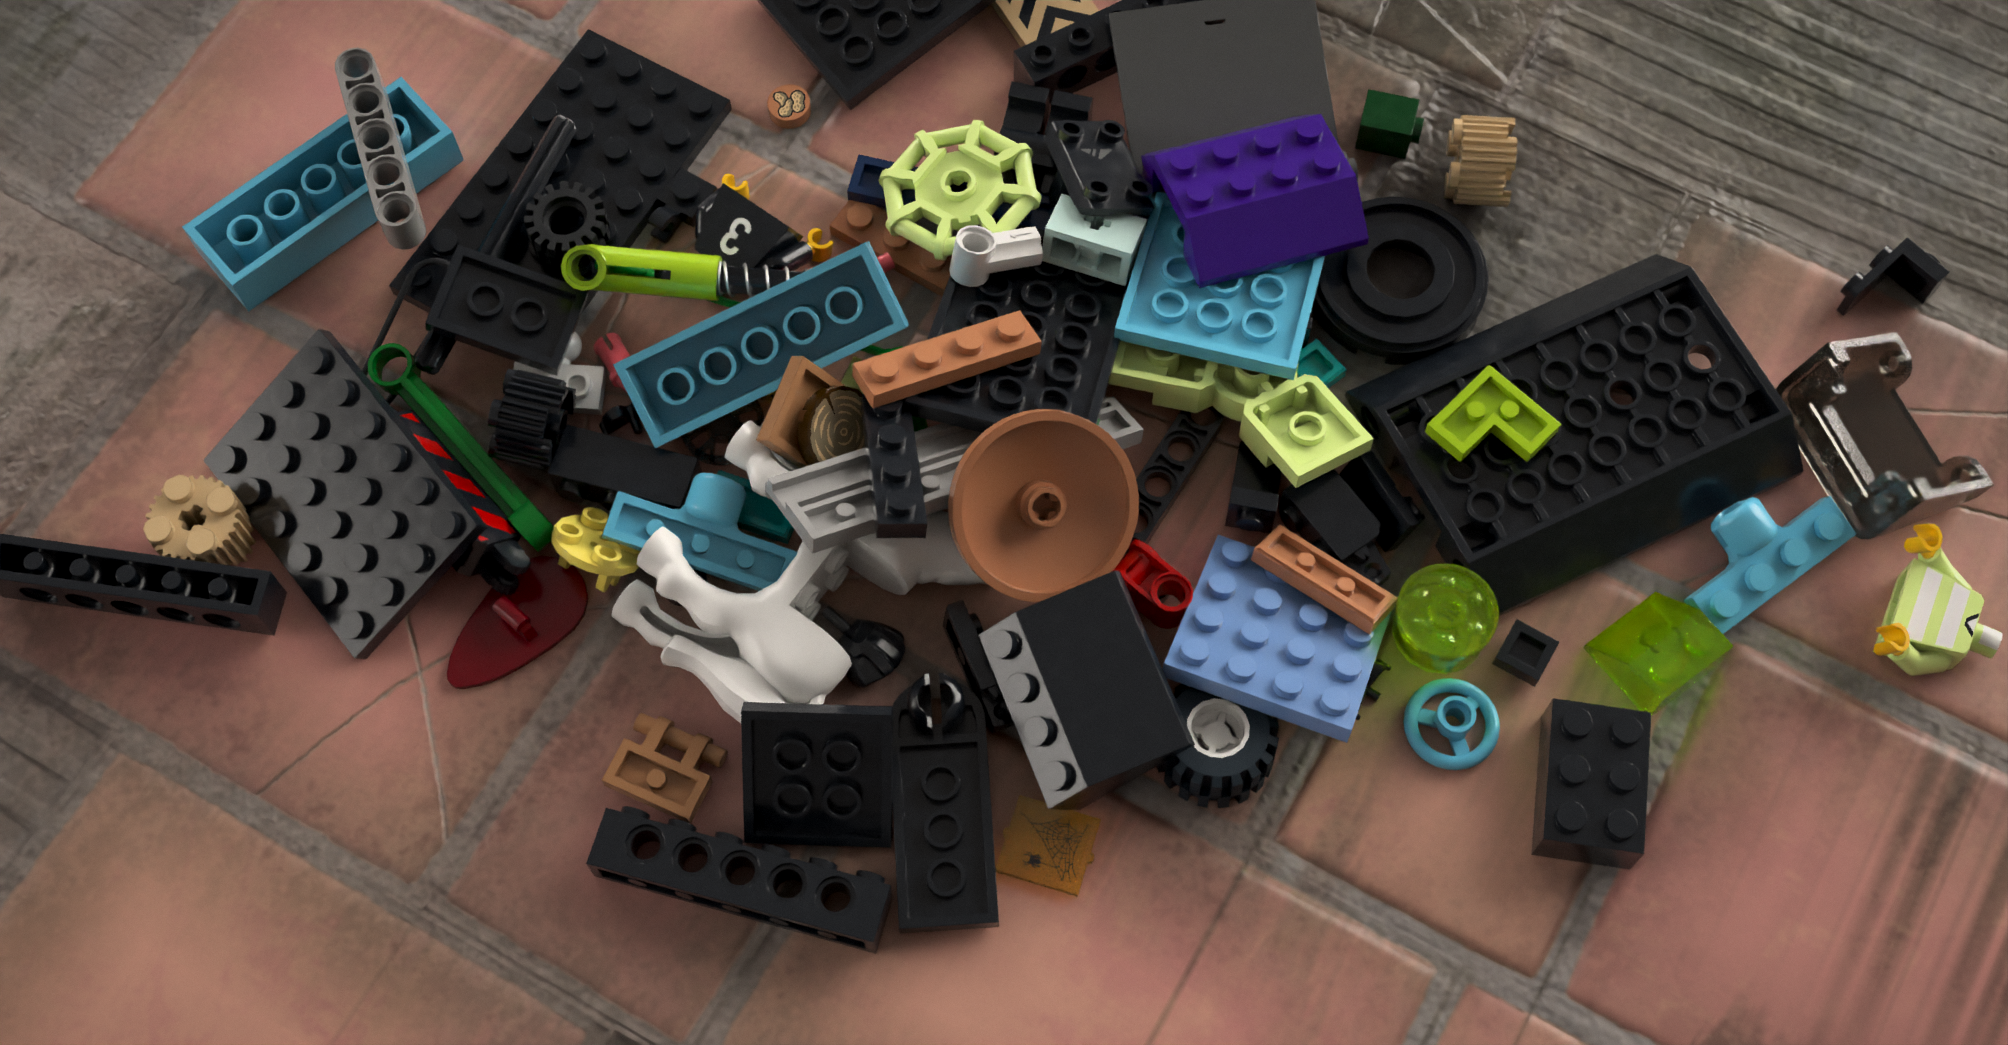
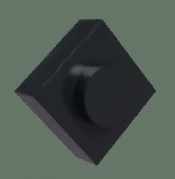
(1525, 652)

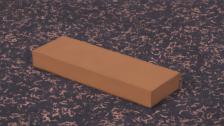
(1324, 579)

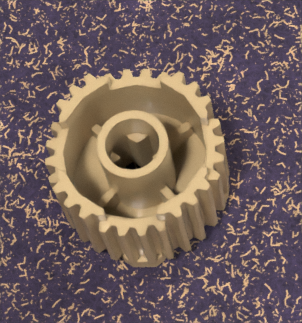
(1481, 160)
(199, 522)

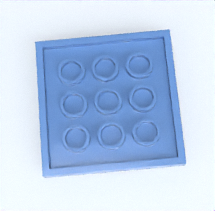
(1271, 646)

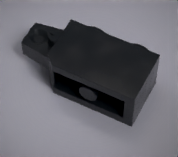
(1336, 522)

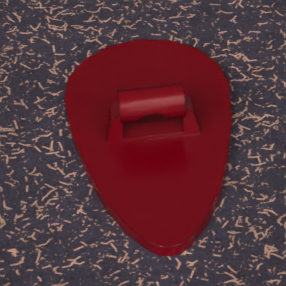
(520, 626)

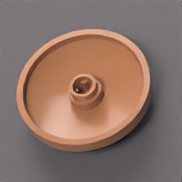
(1043, 504)

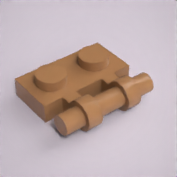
(659, 780)

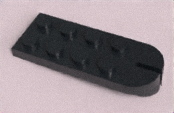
(942, 811)

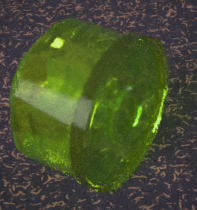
(1444, 618)

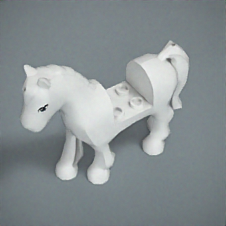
(767, 641)

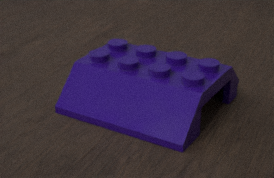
(1260, 198)

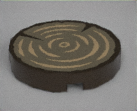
(831, 424)

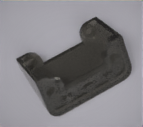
(1867, 441)

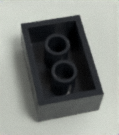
(1592, 784)

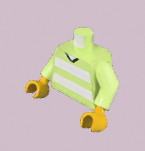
(1932, 612)

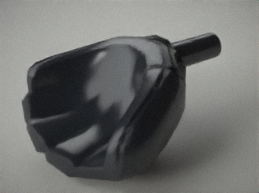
(871, 645)

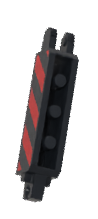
(496, 550)

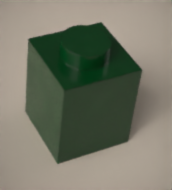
(1389, 124)

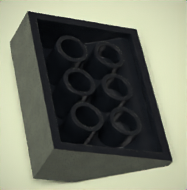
(1085, 692)

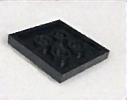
(817, 774)

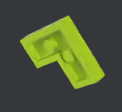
(1494, 407)

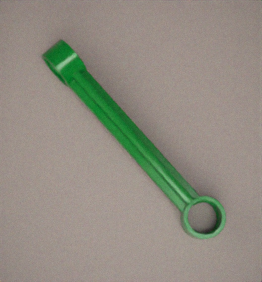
(462, 445)

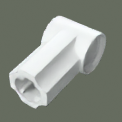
(981, 252)

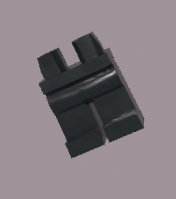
(1026, 123)

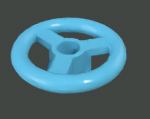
(1457, 706)

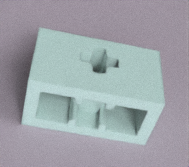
(1093, 244)

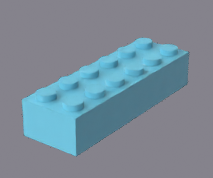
(312, 201)
(748, 346)

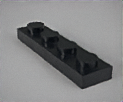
(893, 471)

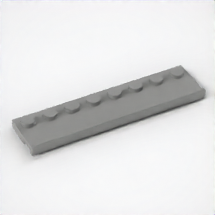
(833, 497)

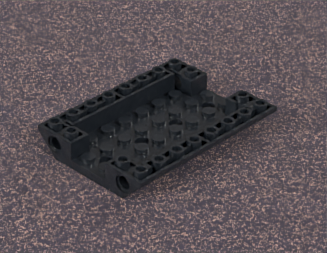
(1612, 470)

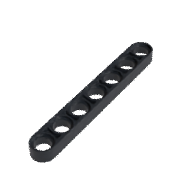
(1173, 471)

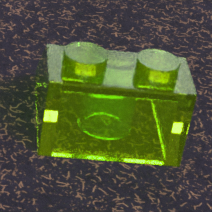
(1658, 651)

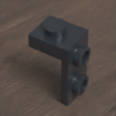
(1906, 264)
(1253, 493)

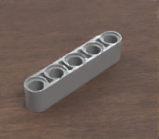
(373, 128)

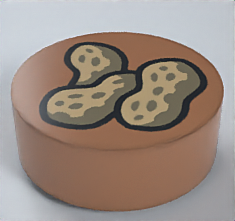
(789, 106)

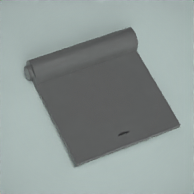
(1203, 78)

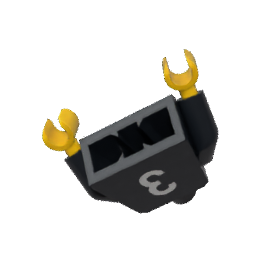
(747, 234)

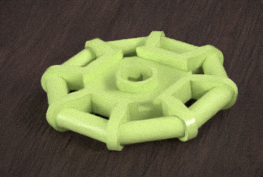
(942, 169)

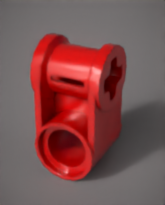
(1150, 577)

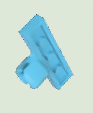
(706, 530)
(1765, 556)

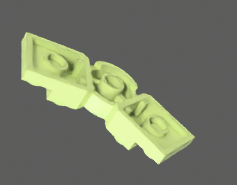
(1281, 419)

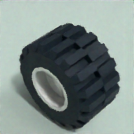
(1230, 749)

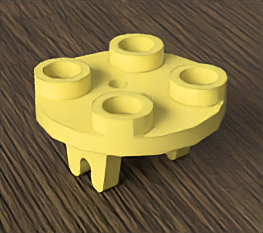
(581, 544)

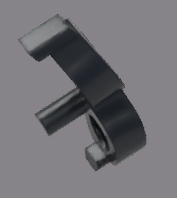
(619, 417)

